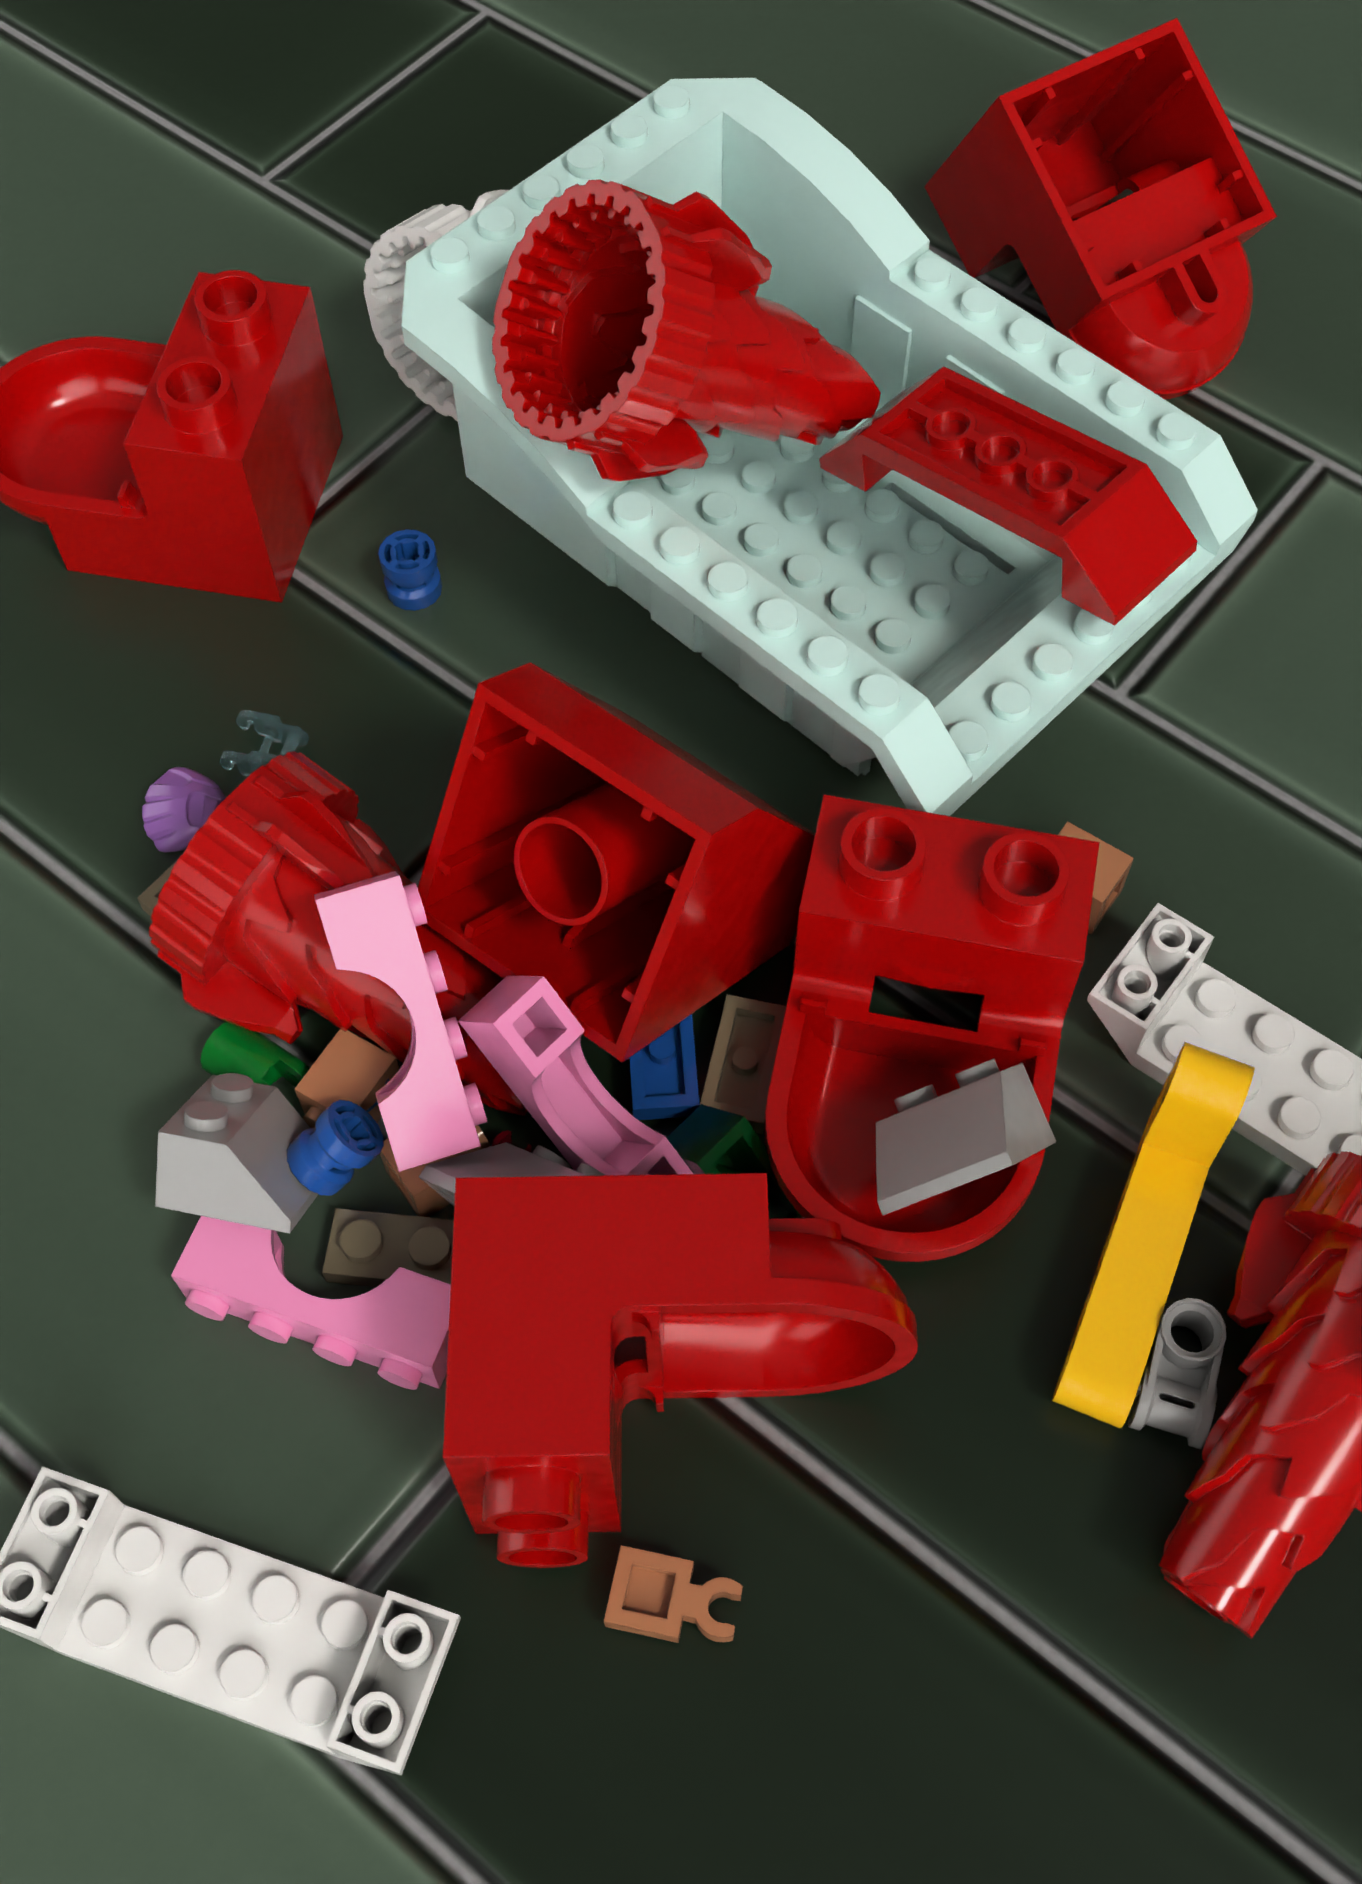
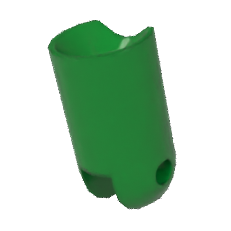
(251, 1054)

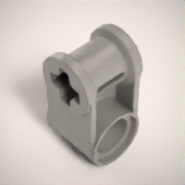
(1180, 1385)

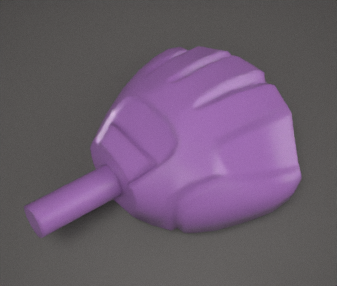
(179, 807)

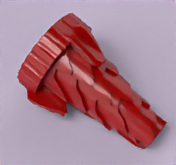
(645, 325)
(251, 936)
(1290, 1442)

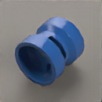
(410, 569)
(342, 1139)

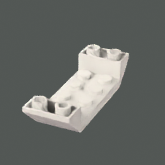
(1163, 994)
(221, 1623)

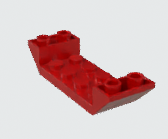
(1031, 478)

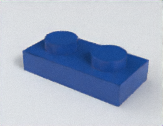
(666, 1075)

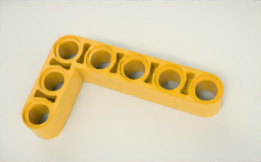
(1149, 1233)

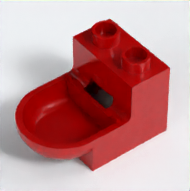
(1120, 205)
(182, 454)
(944, 911)
(625, 1293)

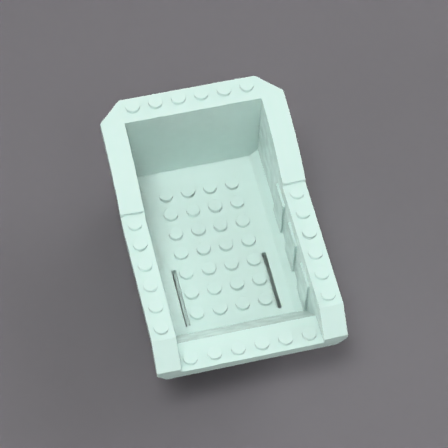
(840, 609)

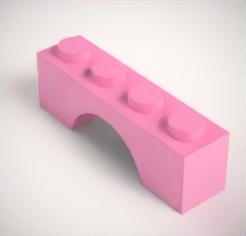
(539, 1055)
(425, 1103)
(392, 1327)

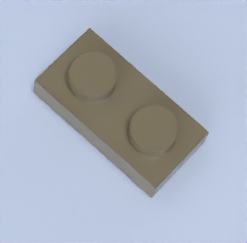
(744, 1058)
(372, 1245)

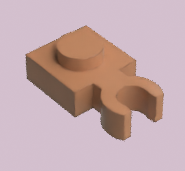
(656, 1594)

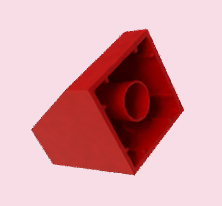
(606, 861)

